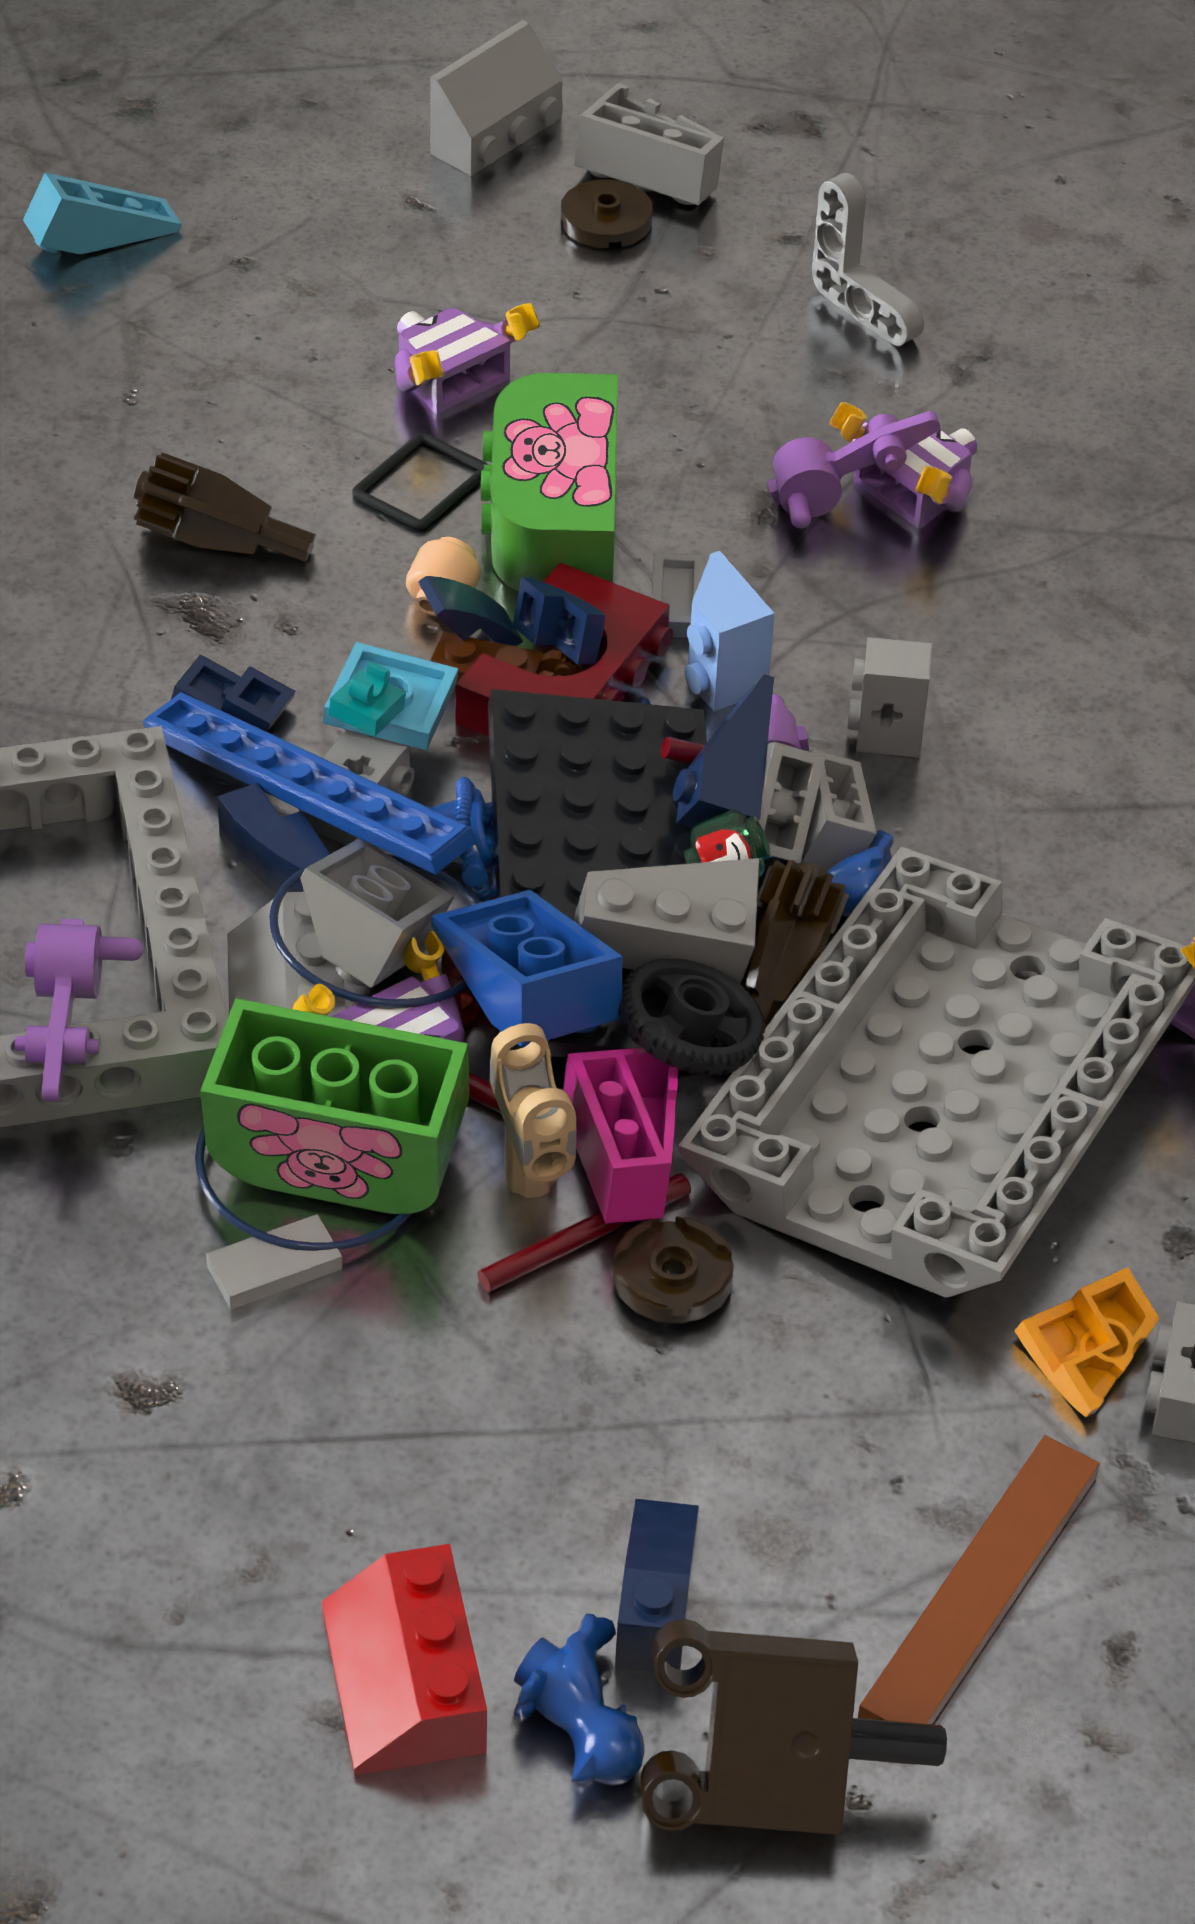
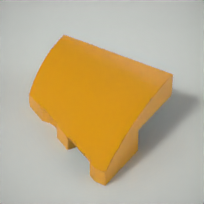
(1090, 1338)

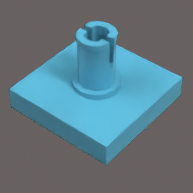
(426, 687)

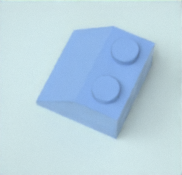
(727, 635)

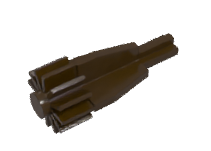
(212, 511)
(793, 924)

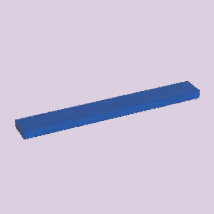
(312, 783)

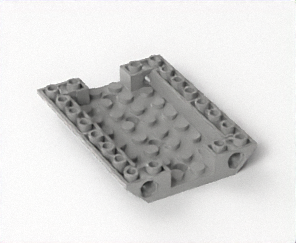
(880, 1045)

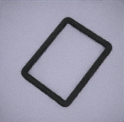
(359, 494)

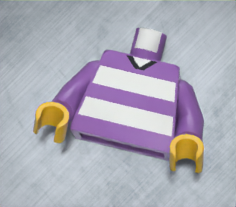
(456, 355)
(930, 479)
(434, 1020)

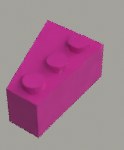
(624, 1129)

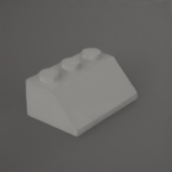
(493, 100)
(369, 910)
(259, 970)

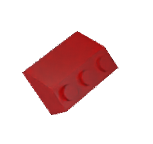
(406, 1663)

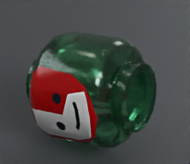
(728, 838)

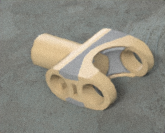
(535, 1112)

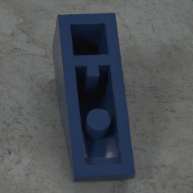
(731, 764)
(655, 1580)

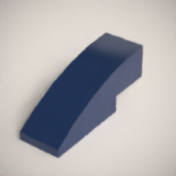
(263, 840)

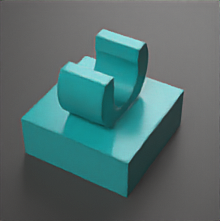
(368, 700)

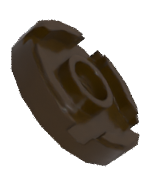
(606, 213)
(684, 1248)

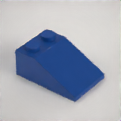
(532, 965)

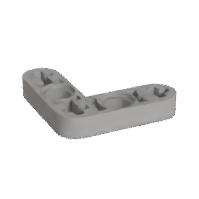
(839, 271)

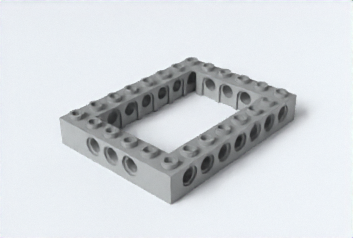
(144, 1055)

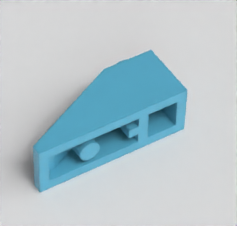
(94, 217)

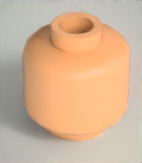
(445, 559)

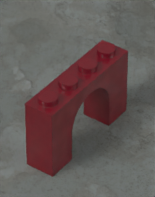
(631, 639)

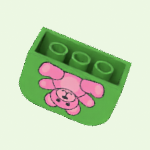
(551, 476)
(334, 1107)

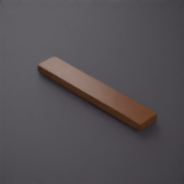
(981, 1586)

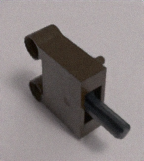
(774, 1732)

